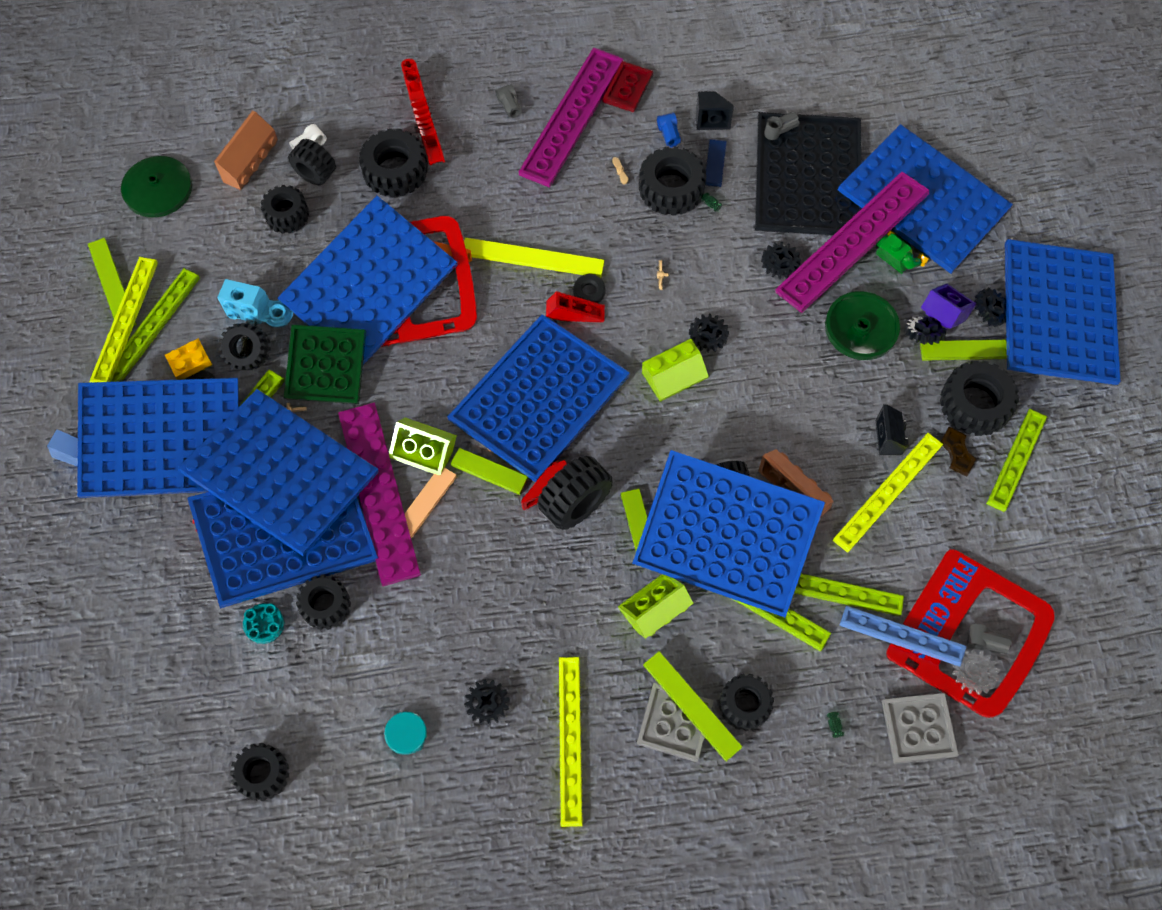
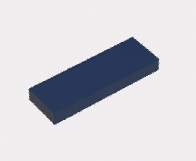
(715, 163)

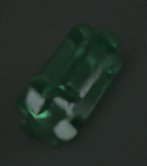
(711, 202)
(835, 724)

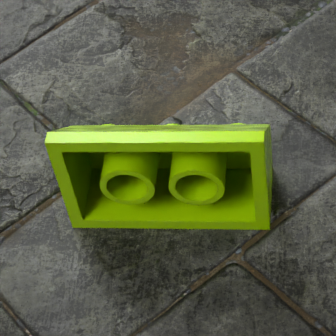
(675, 370)
(421, 445)
(656, 605)

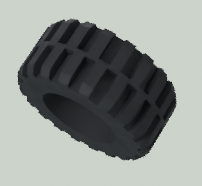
(393, 144)
(672, 162)
(992, 381)
(575, 492)

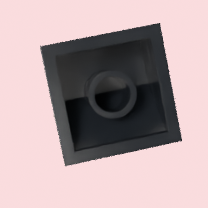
(713, 111)
(890, 431)

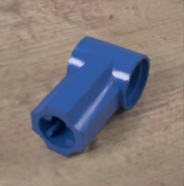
(668, 126)

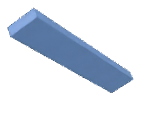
(903, 636)

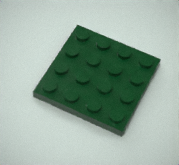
(325, 364)

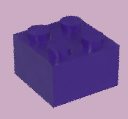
(948, 306)

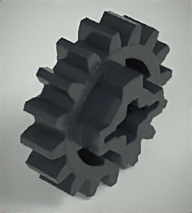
(780, 260)
(991, 306)
(710, 330)
(925, 330)
(492, 694)

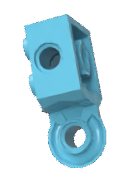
(252, 303)

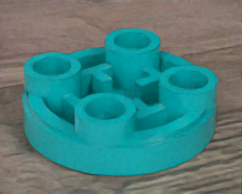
(263, 623)
(405, 733)

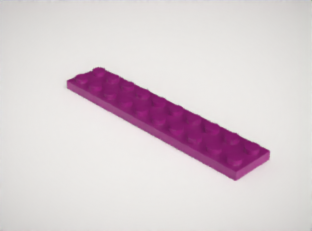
(570, 118)
(852, 242)
(381, 497)

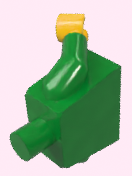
(898, 253)

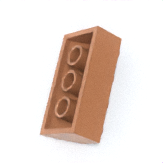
(245, 151)
(782, 473)

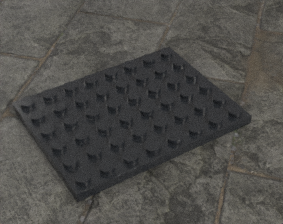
(802, 174)

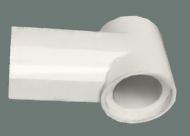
(311, 132)

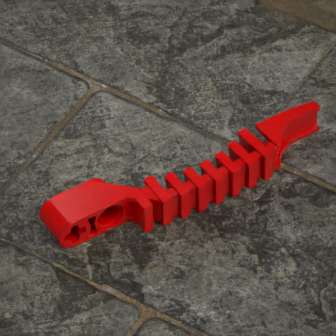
(421, 112)

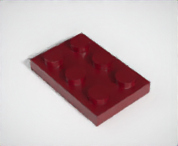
(627, 86)

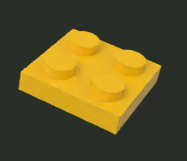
(188, 359)

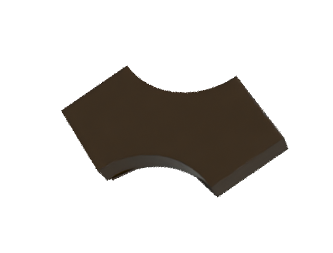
(960, 458)

